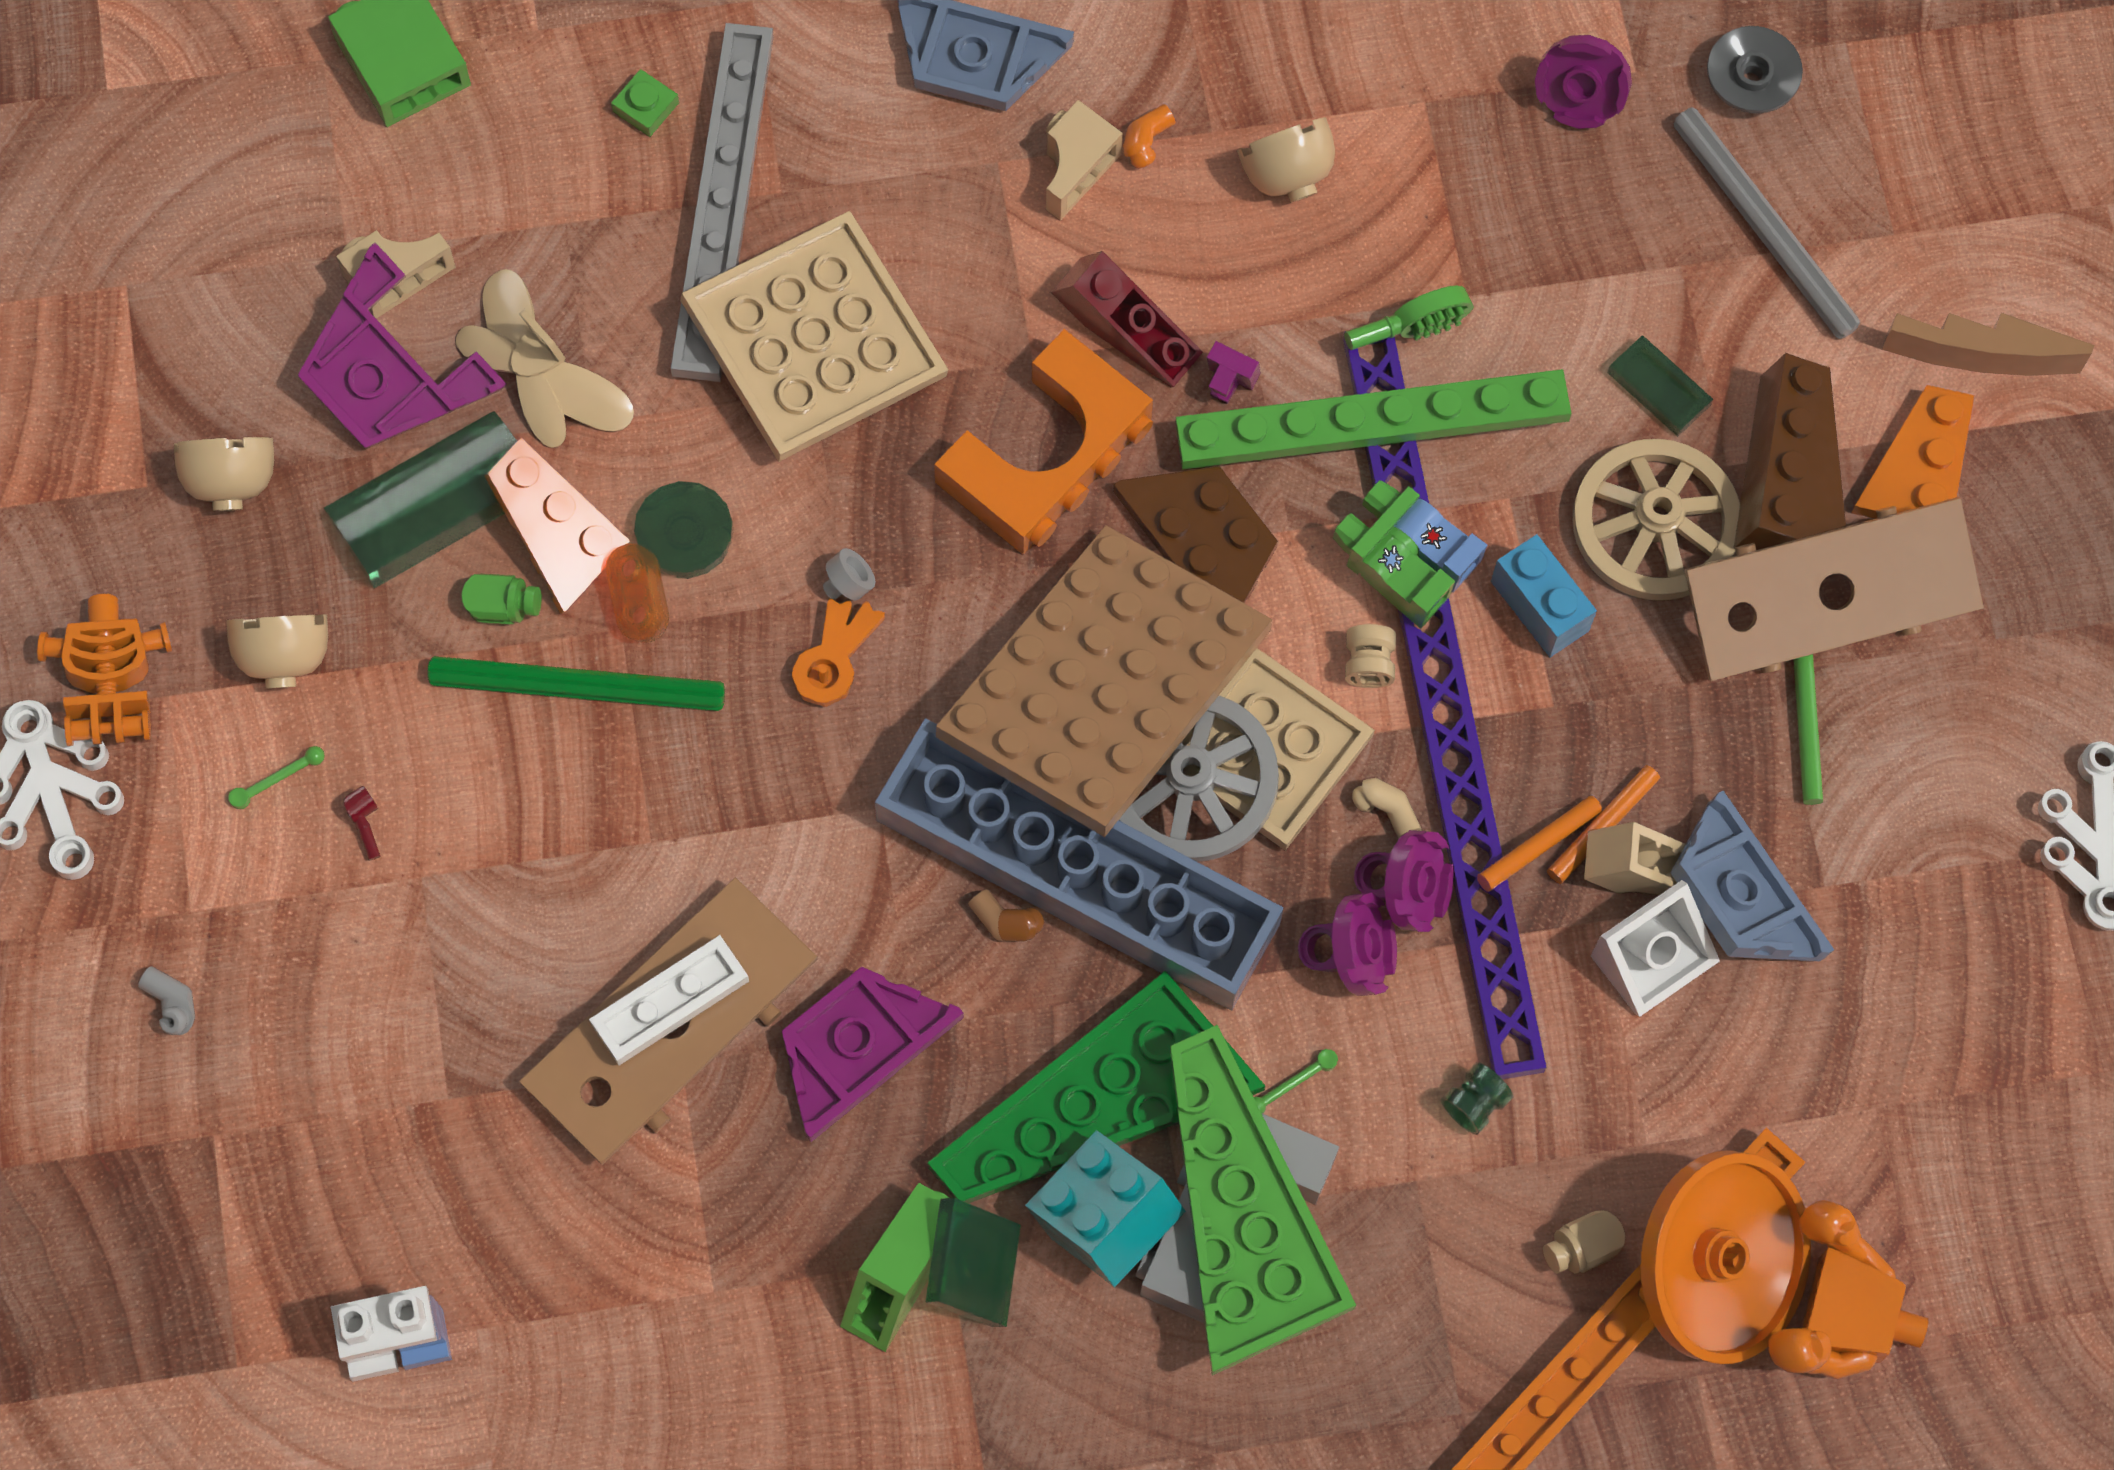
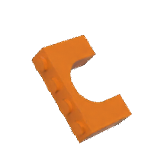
(1027, 503)

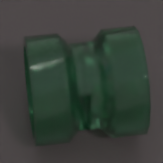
(1477, 1098)

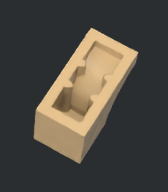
(1083, 151)
(419, 261)
(1631, 859)

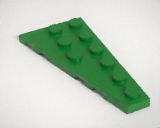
(1106, 1082)

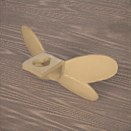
(544, 380)

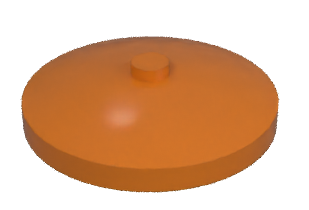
(1725, 1257)

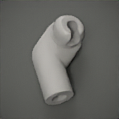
(175, 999)

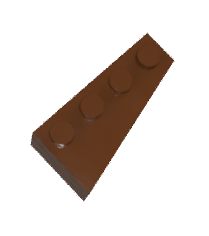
(1792, 458)

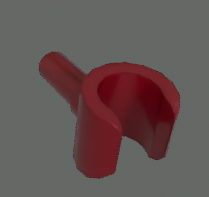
(358, 806)

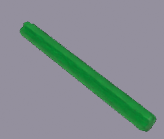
(576, 683)

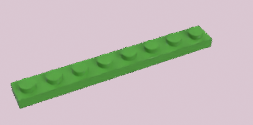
(1373, 419)

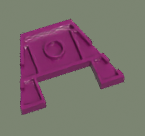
(371, 378)

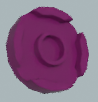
(1583, 81)
(1415, 879)
(1360, 942)

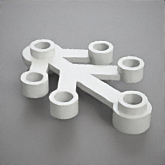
(46, 781)
(2096, 842)

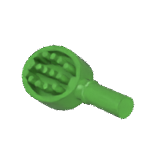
(1416, 318)

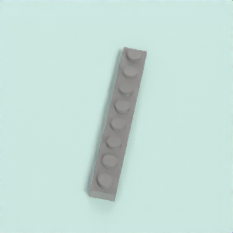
(724, 182)

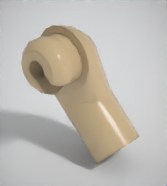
(1388, 799)

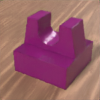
(1230, 370)

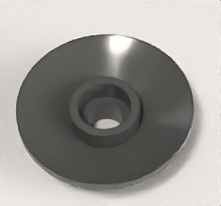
(1756, 52)

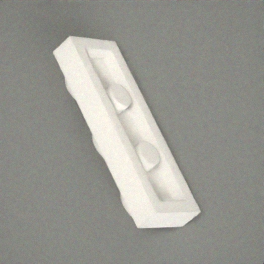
(669, 1000)

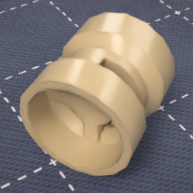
(1370, 656)

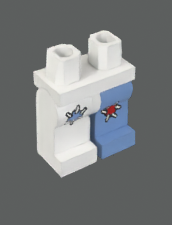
(377, 1326)

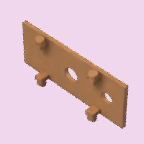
(1900, 572)
(654, 1076)

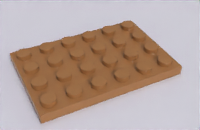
(1104, 680)

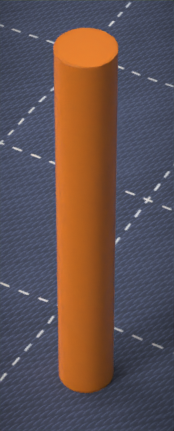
(1610, 816)
(1539, 843)

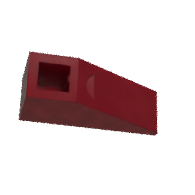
(1126, 317)

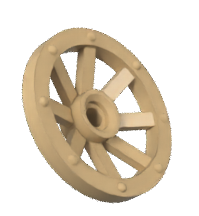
(1648, 523)

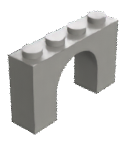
(1172, 1270)

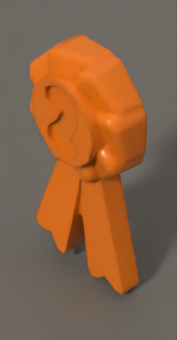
(825, 672)

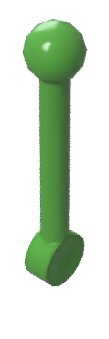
(241, 797)
(1326, 1061)

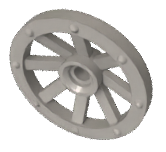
(1202, 785)

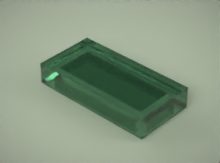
(1660, 385)

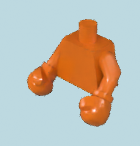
(1850, 1306)

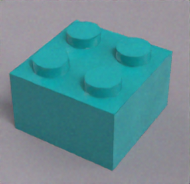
(1105, 1208)

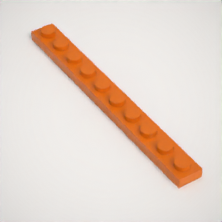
(1585, 1361)

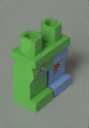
(1409, 551)

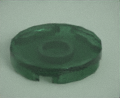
(685, 528)

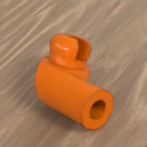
(1141, 134)

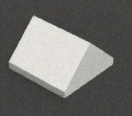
(1656, 949)

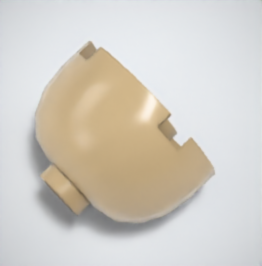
(1290, 160)
(224, 469)
(278, 646)

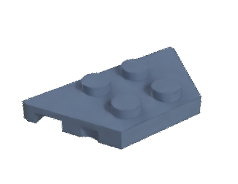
(977, 51)
(1744, 892)

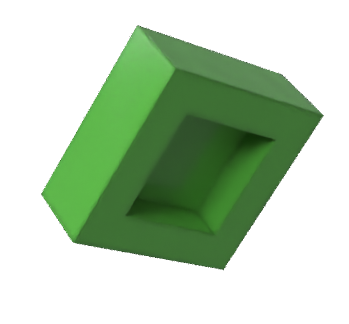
(645, 103)

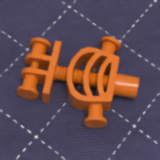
(105, 659)

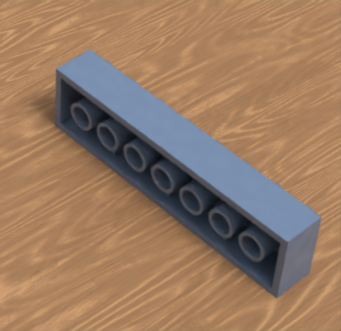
(1111, 886)

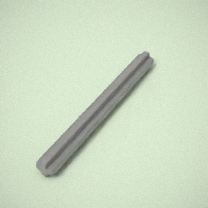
(1766, 223)

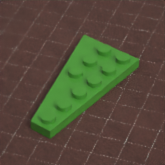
(1254, 1236)

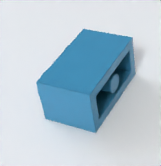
(1543, 595)

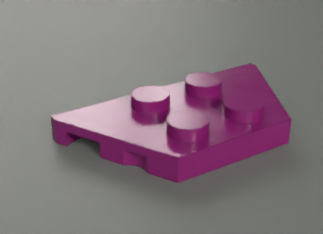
(857, 1043)

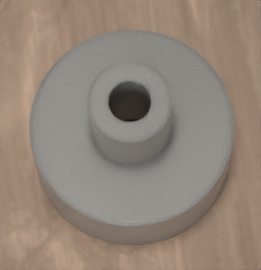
(848, 576)

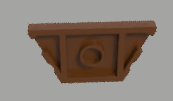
(1202, 526)

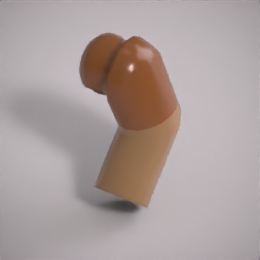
(1006, 923)

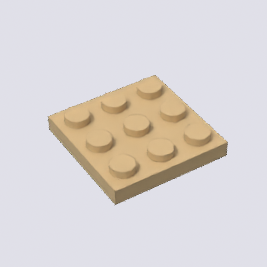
(1310, 737)

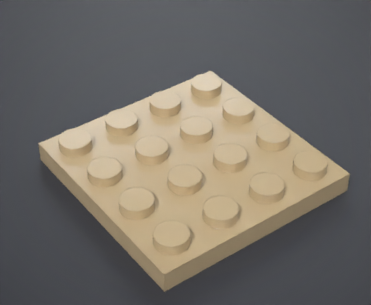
(814, 335)

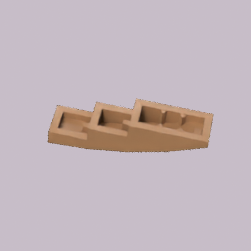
(2007, 348)

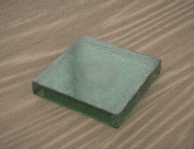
(973, 1262)

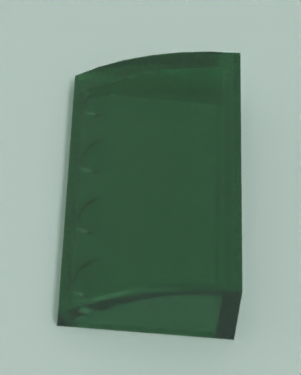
(423, 501)

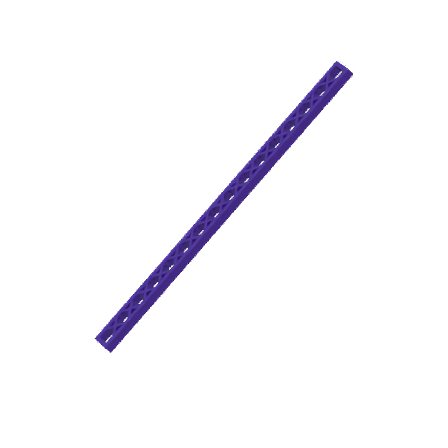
(1442, 776)

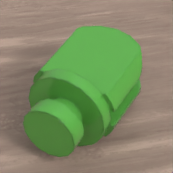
(500, 598)

